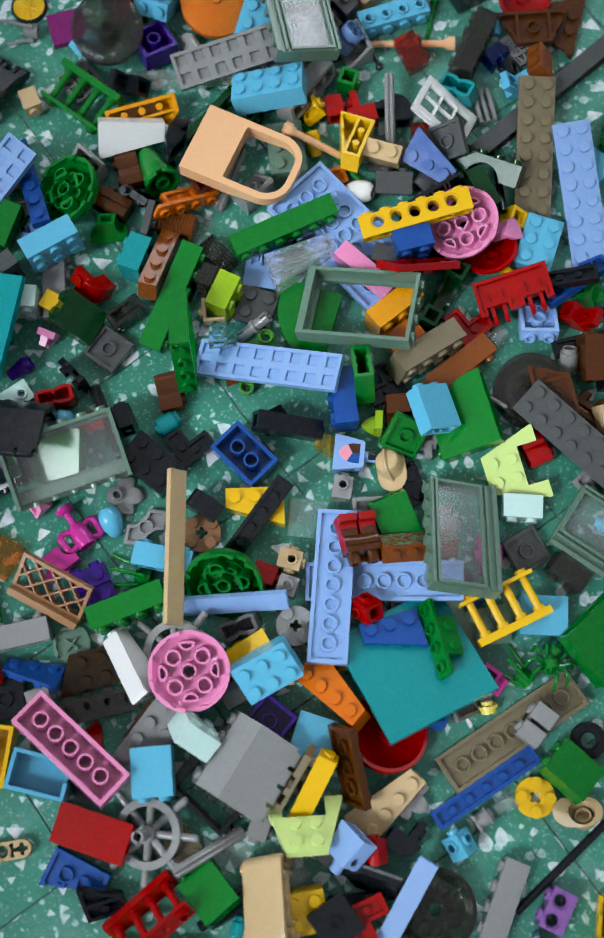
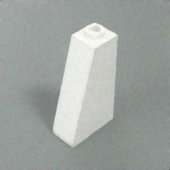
(127, 134)
(129, 664)

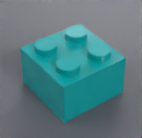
(134, 255)

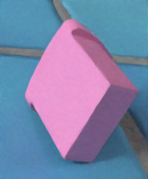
(508, 229)

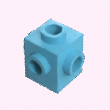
(459, 844)

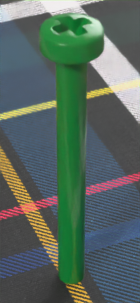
(434, 3)

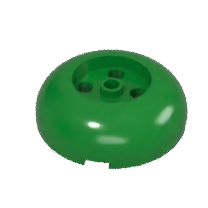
(70, 187)
(213, 575)

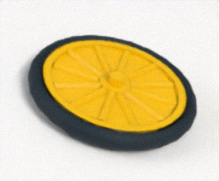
(29, 10)

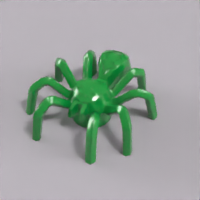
(550, 664)

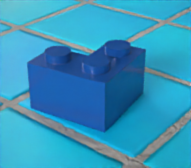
(413, 241)

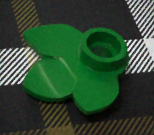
(590, 295)

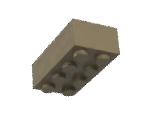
(426, 351)

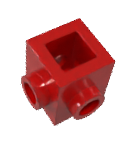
(367, 608)

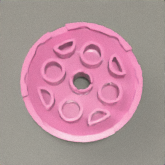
(477, 233)
(185, 691)

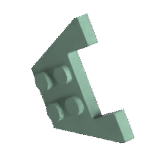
(470, 628)

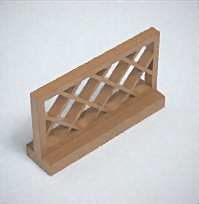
(46, 602)

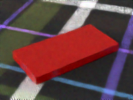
(92, 833)

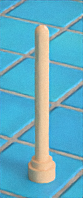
(447, 43)
(290, 130)

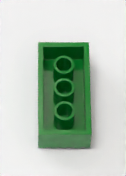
(126, 607)

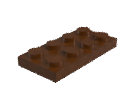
(350, 766)

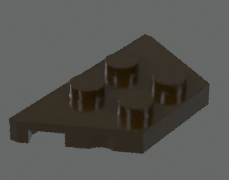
(88, 671)

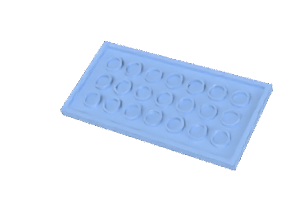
(318, 182)

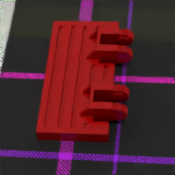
(423, 266)
(513, 289)

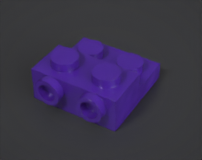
(98, 577)

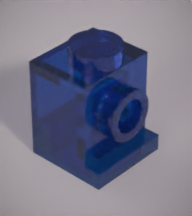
(494, 56)

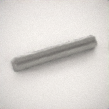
(389, 95)
(223, 197)
(208, 852)

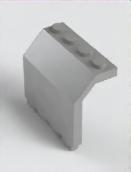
(248, 766)

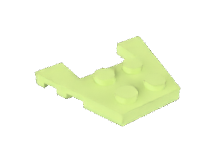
(505, 468)
(307, 834)

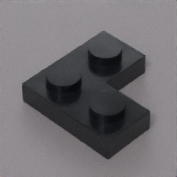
(387, 384)
(188, 451)

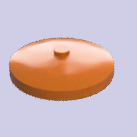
(212, 17)

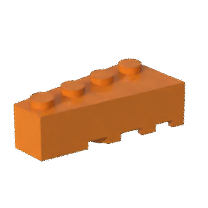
(332, 689)

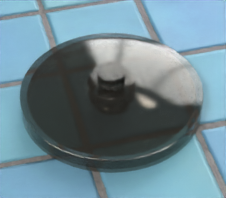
(107, 31)

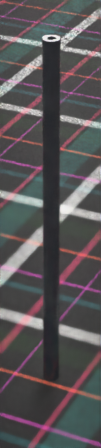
(560, 868)

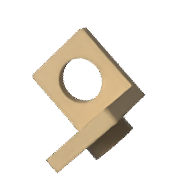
(209, 321)

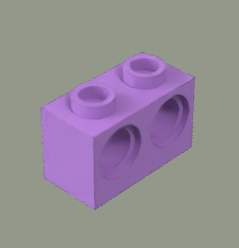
(562, 912)

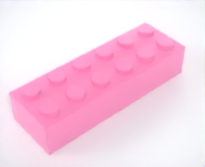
(71, 749)

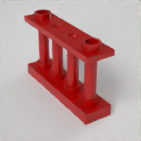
(145, 901)

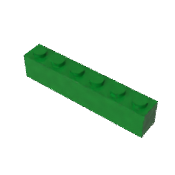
(283, 227)
(179, 276)

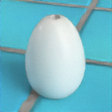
(362, 190)

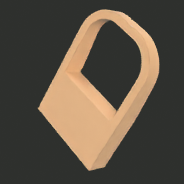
(218, 146)

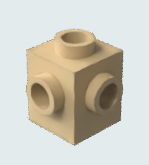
(285, 555)

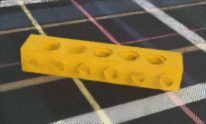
(444, 212)

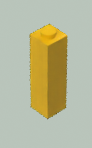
(314, 783)

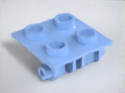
(256, 273)

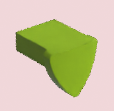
(374, 424)

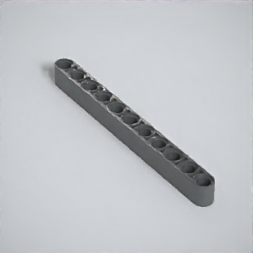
(566, 80)

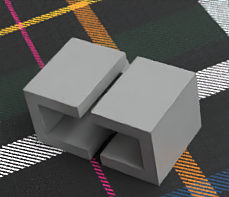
(542, 716)

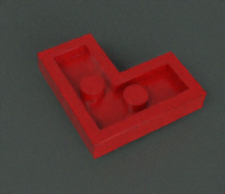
(473, 327)
(369, 910)

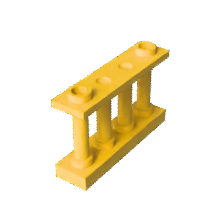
(522, 619)

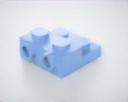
(538, 326)

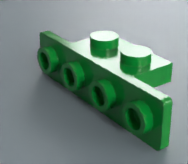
(442, 638)

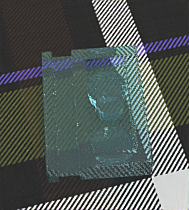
(221, 335)

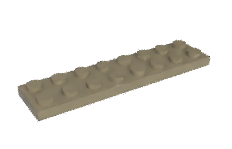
(535, 142)
(495, 740)

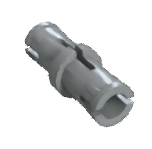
(254, 326)

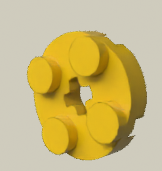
(546, 799)

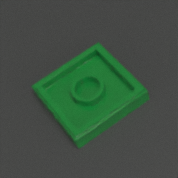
(402, 435)

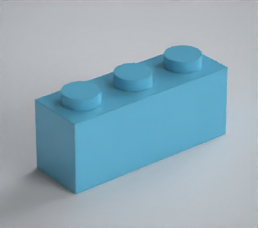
(152, 556)

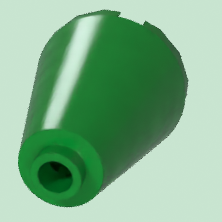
(156, 174)

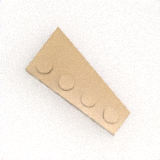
(387, 803)

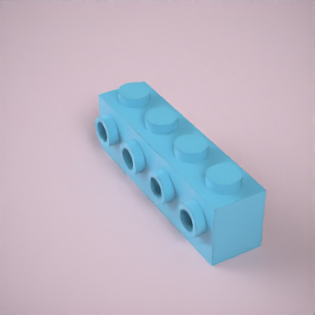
(393, 16)

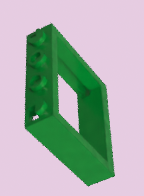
(182, 334)

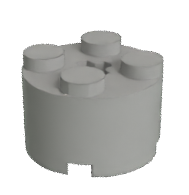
(288, 618)

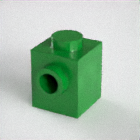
(348, 80)

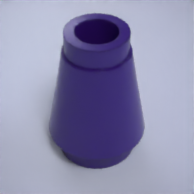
(21, 368)

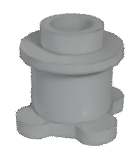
(482, 819)

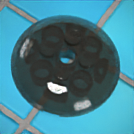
(456, 913)

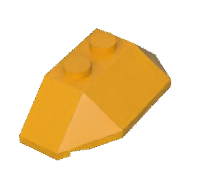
(160, 106)

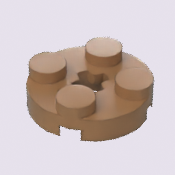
(208, 541)

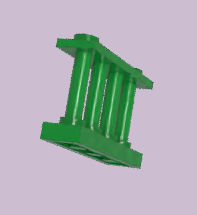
(84, 80)

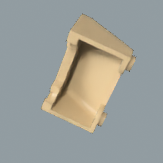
(267, 897)

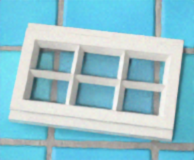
(438, 105)

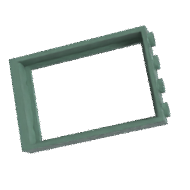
(357, 276)

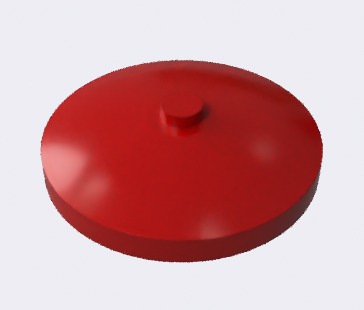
(388, 759)

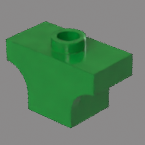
(108, 229)

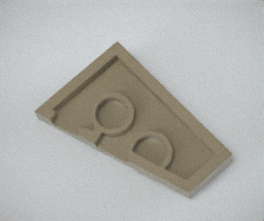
(299, 774)

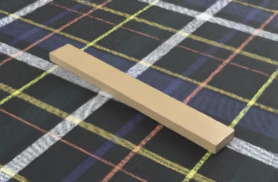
(174, 547)

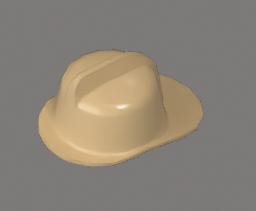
(391, 469)
(579, 816)

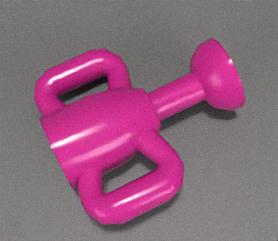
(78, 531)

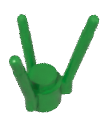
(141, 575)
(522, 675)

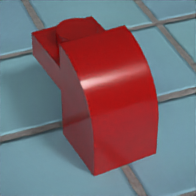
(366, 110)
(94, 289)
(578, 317)

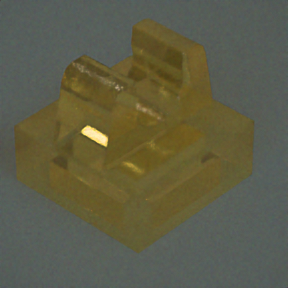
(325, 445)

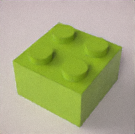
(224, 295)

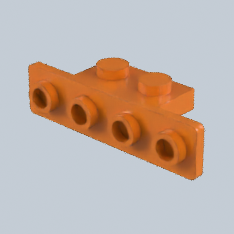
(182, 200)

